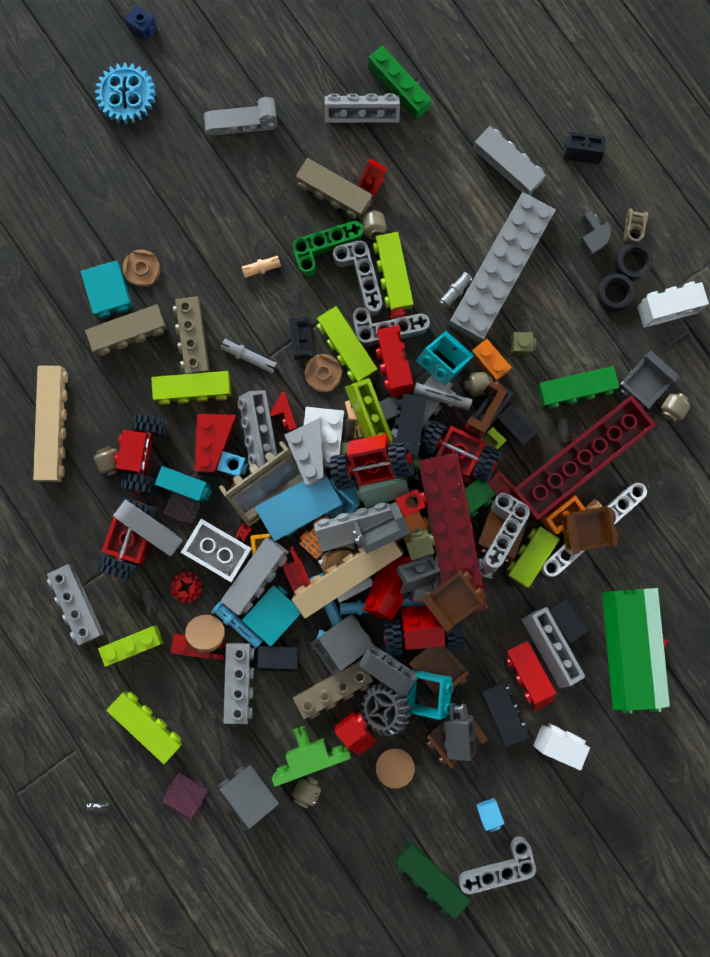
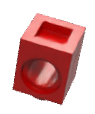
(405, 510)

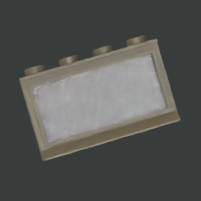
(264, 483)

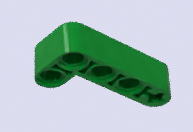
(329, 244)

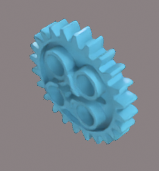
(108, 93)

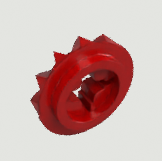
(194, 589)

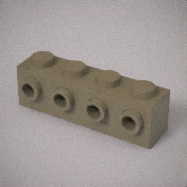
(333, 188)
(126, 329)
(192, 335)
(331, 690)

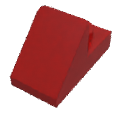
(372, 177)
(282, 408)

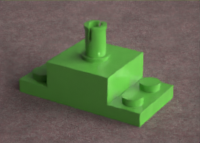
(308, 758)

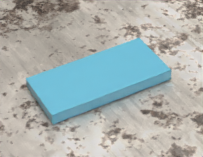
(297, 507)

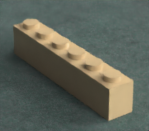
(49, 424)
(343, 577)

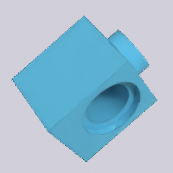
(226, 458)
(490, 815)

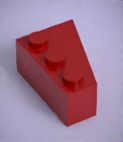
(394, 362)
(212, 438)
(385, 592)
(531, 676)
(354, 733)

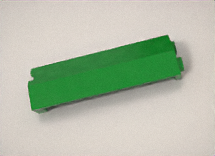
(635, 650)

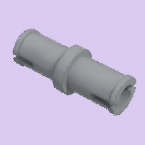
(456, 289)

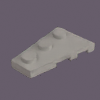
(307, 451)

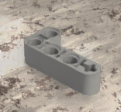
(242, 119)
(363, 278)
(368, 327)
(148, 527)
(503, 536)
(496, 869)

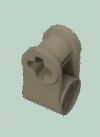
(634, 224)

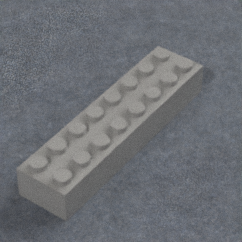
(501, 267)

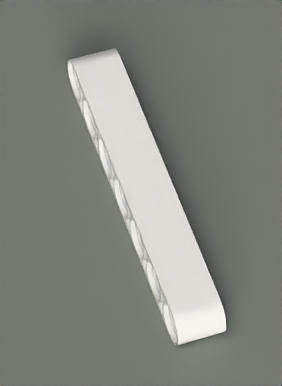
(630, 501)

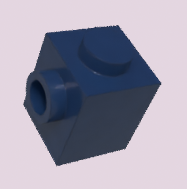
(141, 22)

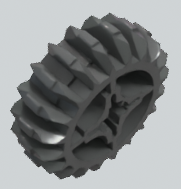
(393, 718)

